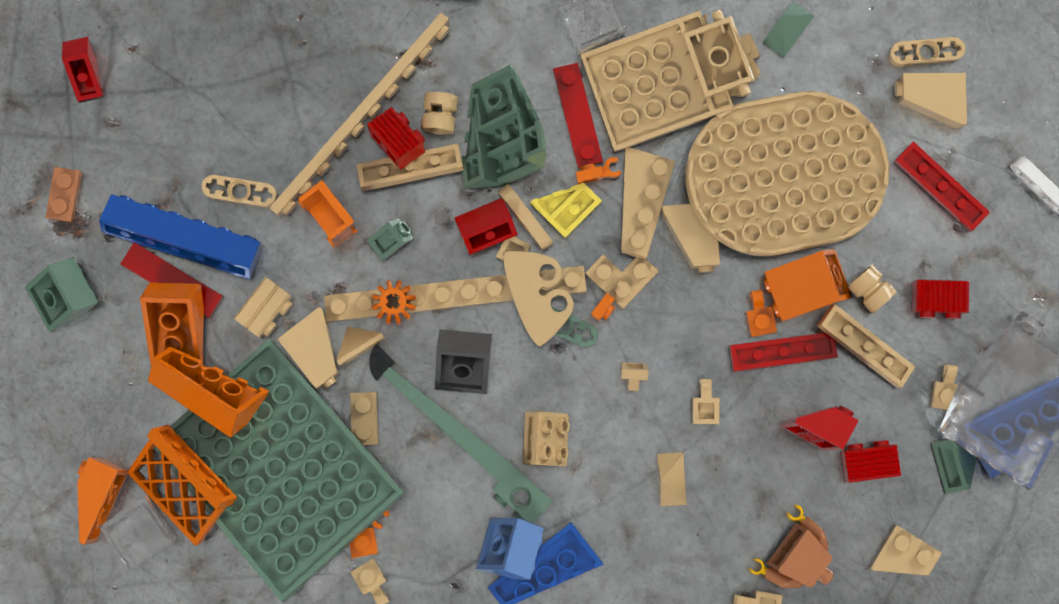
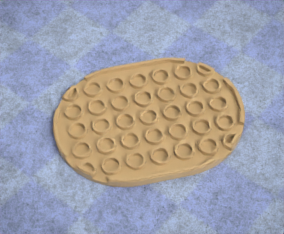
(787, 173)

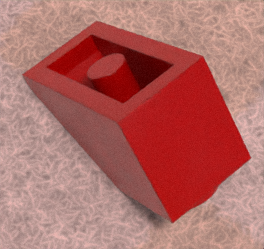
(82, 68)

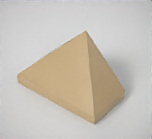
(357, 342)
(671, 479)

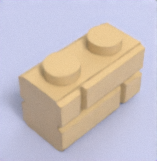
(264, 308)

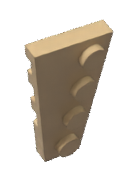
(643, 195)

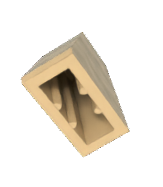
(935, 95)
(692, 238)
(312, 349)

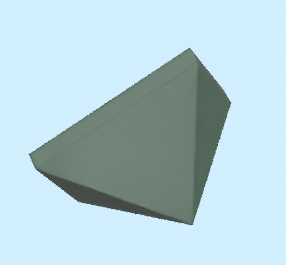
(788, 29)
(954, 465)

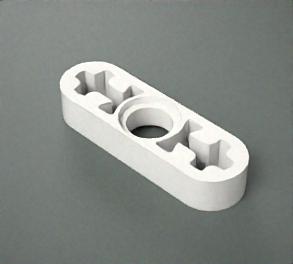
(1037, 182)

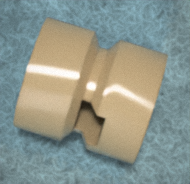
(436, 121)
(872, 289)

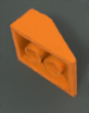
(173, 318)
(97, 492)

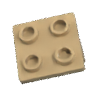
(545, 438)

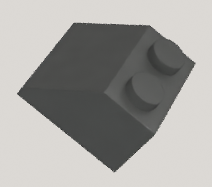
(463, 361)

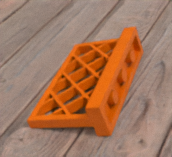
(190, 469)

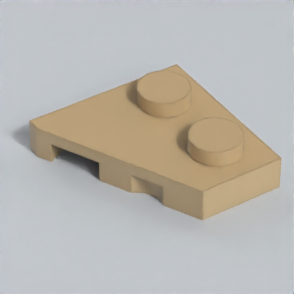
(905, 554)

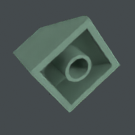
(61, 293)

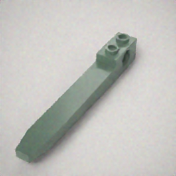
(509, 477)

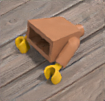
(800, 557)

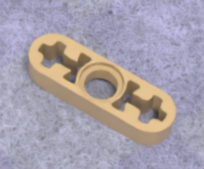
(946, 57)
(219, 194)
(525, 217)

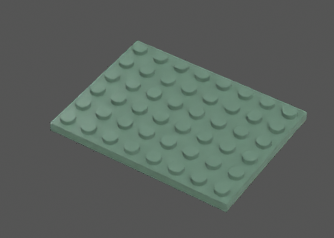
(296, 476)

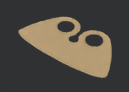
(534, 309)

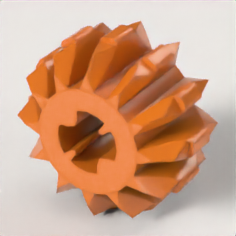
(384, 303)

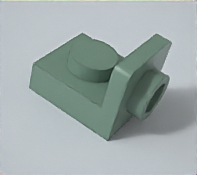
(390, 238)

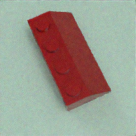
(824, 428)

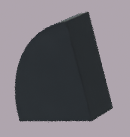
(379, 362)

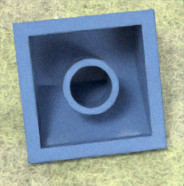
(510, 548)

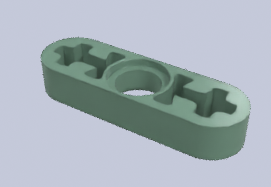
(582, 327)

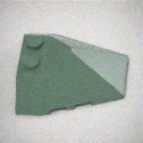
(503, 133)

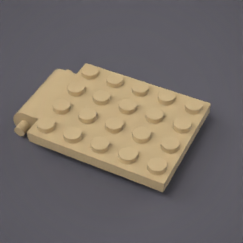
(667, 77)

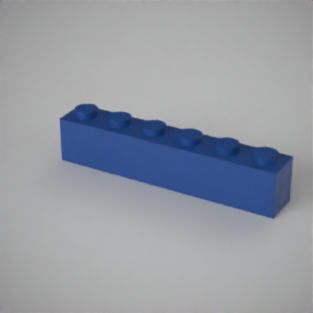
(180, 236)

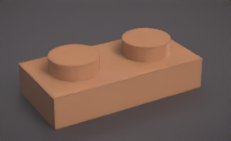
(63, 194)

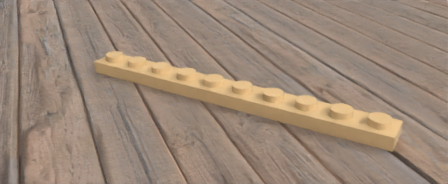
(368, 108)
(448, 294)

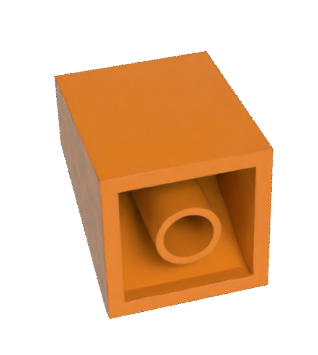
(807, 284)

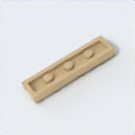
(430, 164)
(866, 346)

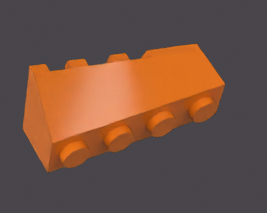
(206, 390)

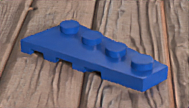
(556, 561)

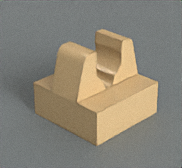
(634, 373)

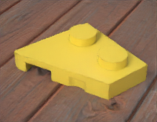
(567, 207)

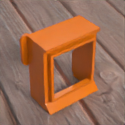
(328, 213)

